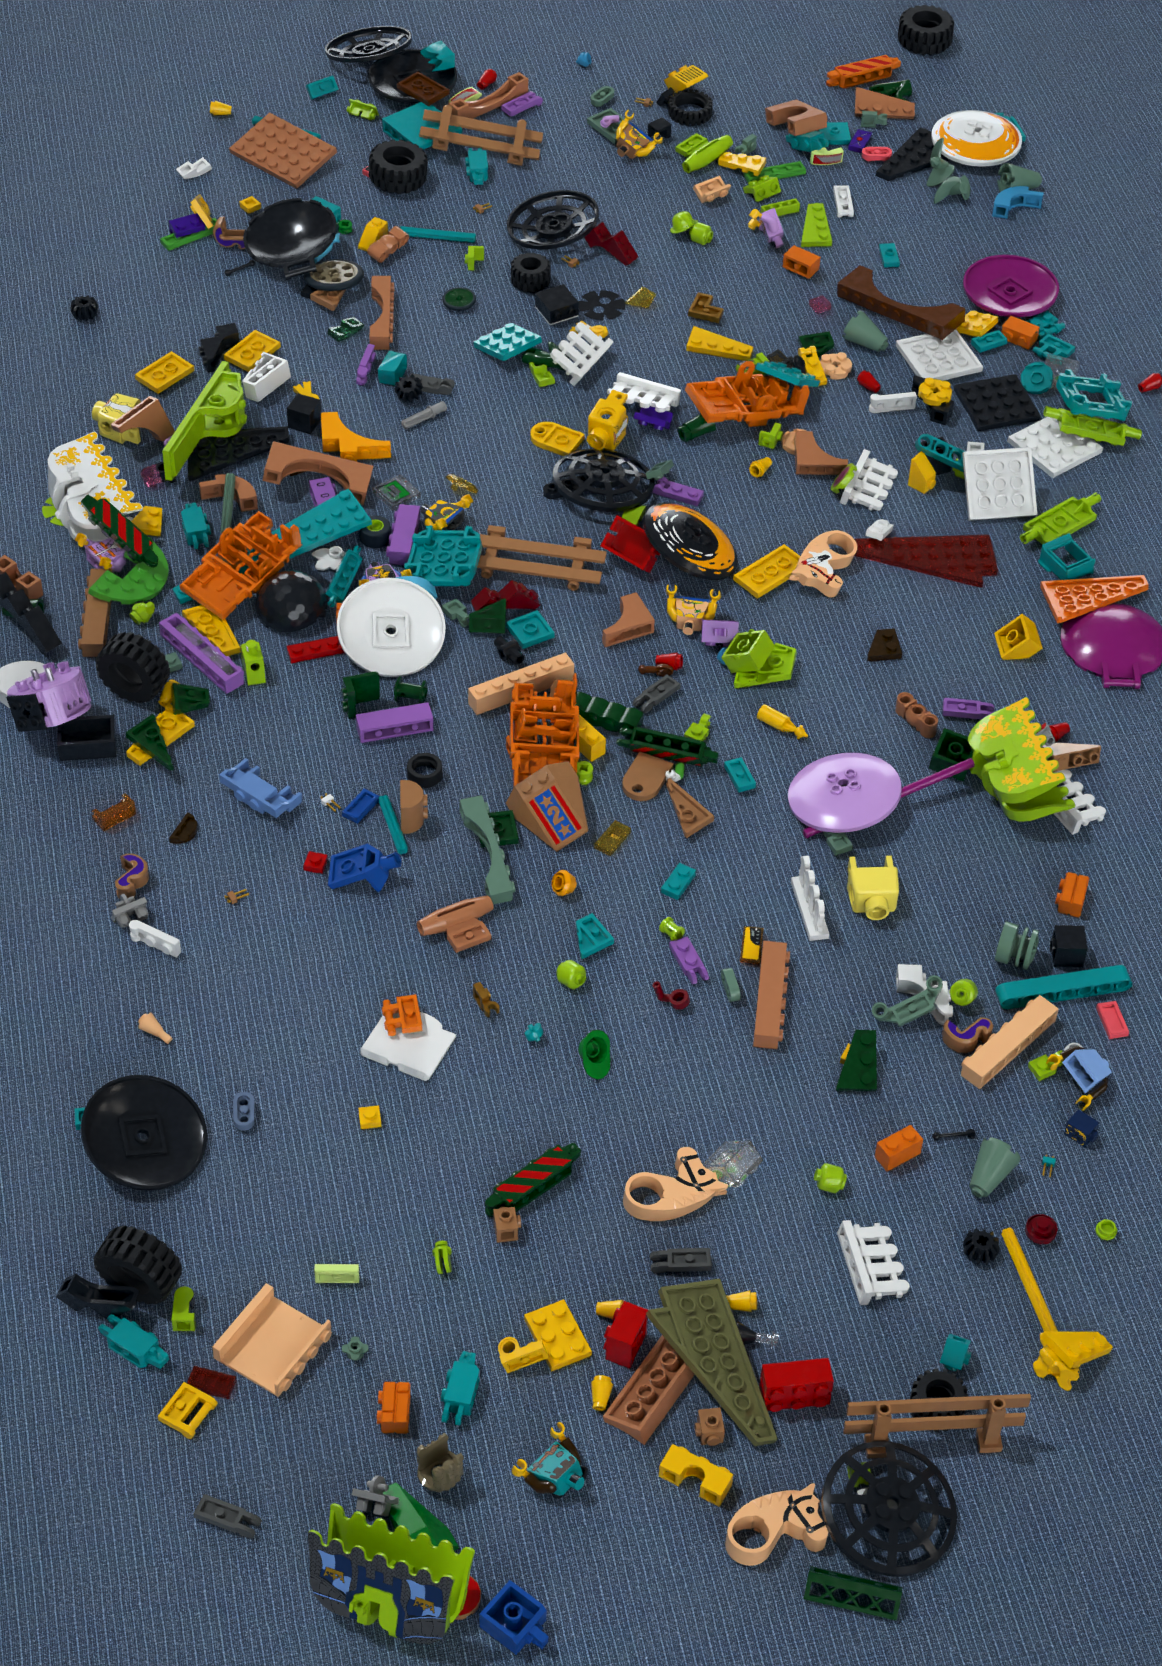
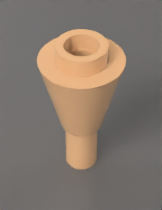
(150, 1025)

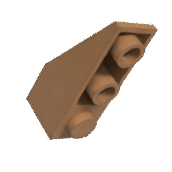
(1074, 755)

